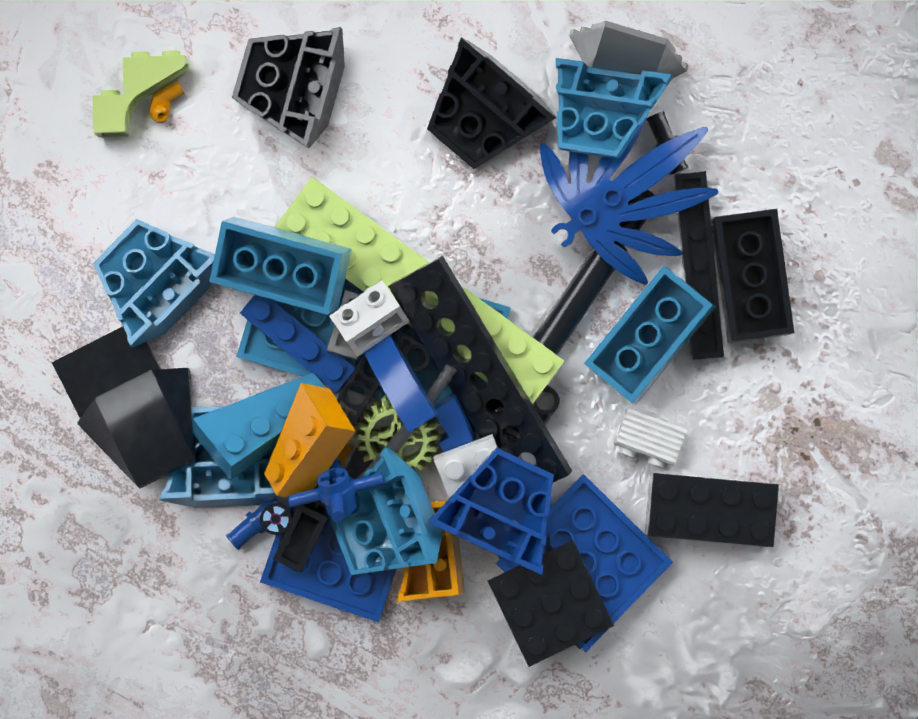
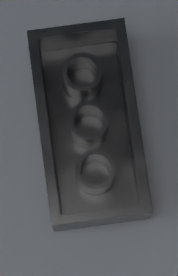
(752, 275)
(711, 509)

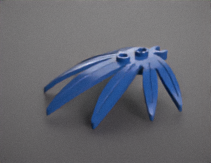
(603, 204)

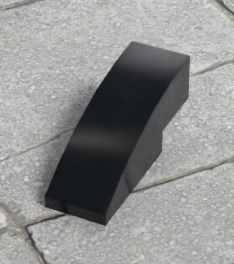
(302, 535)

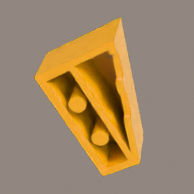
(308, 441)
(438, 578)

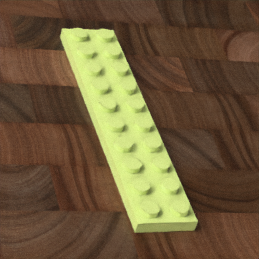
(384, 258)

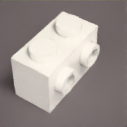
(369, 318)

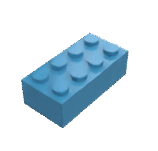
(280, 265)
(649, 335)

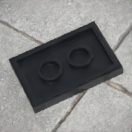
(102, 367)

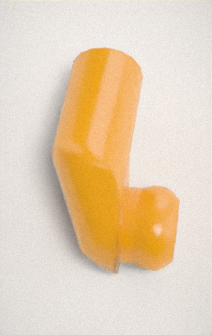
(161, 101)

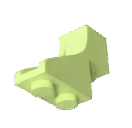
(141, 78)

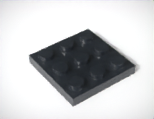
(551, 608)

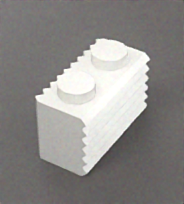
(650, 438)

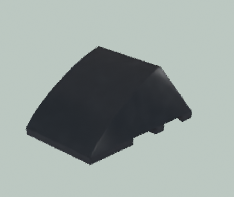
(293, 81)
(484, 107)
(145, 425)

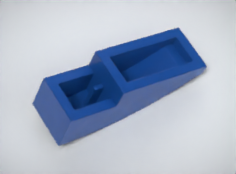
(400, 384)
(454, 422)

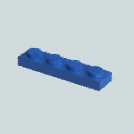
(298, 341)

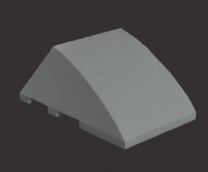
(626, 50)

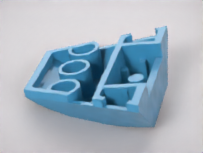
(603, 107)
(152, 279)
(206, 484)
(389, 522)

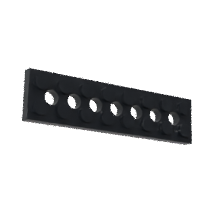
(485, 358)

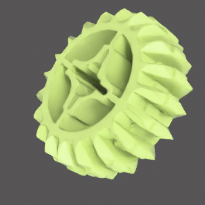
(384, 435)

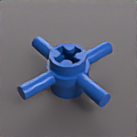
(337, 491)

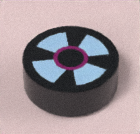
(275, 518)

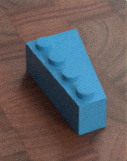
(248, 428)

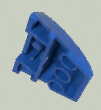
(502, 509)

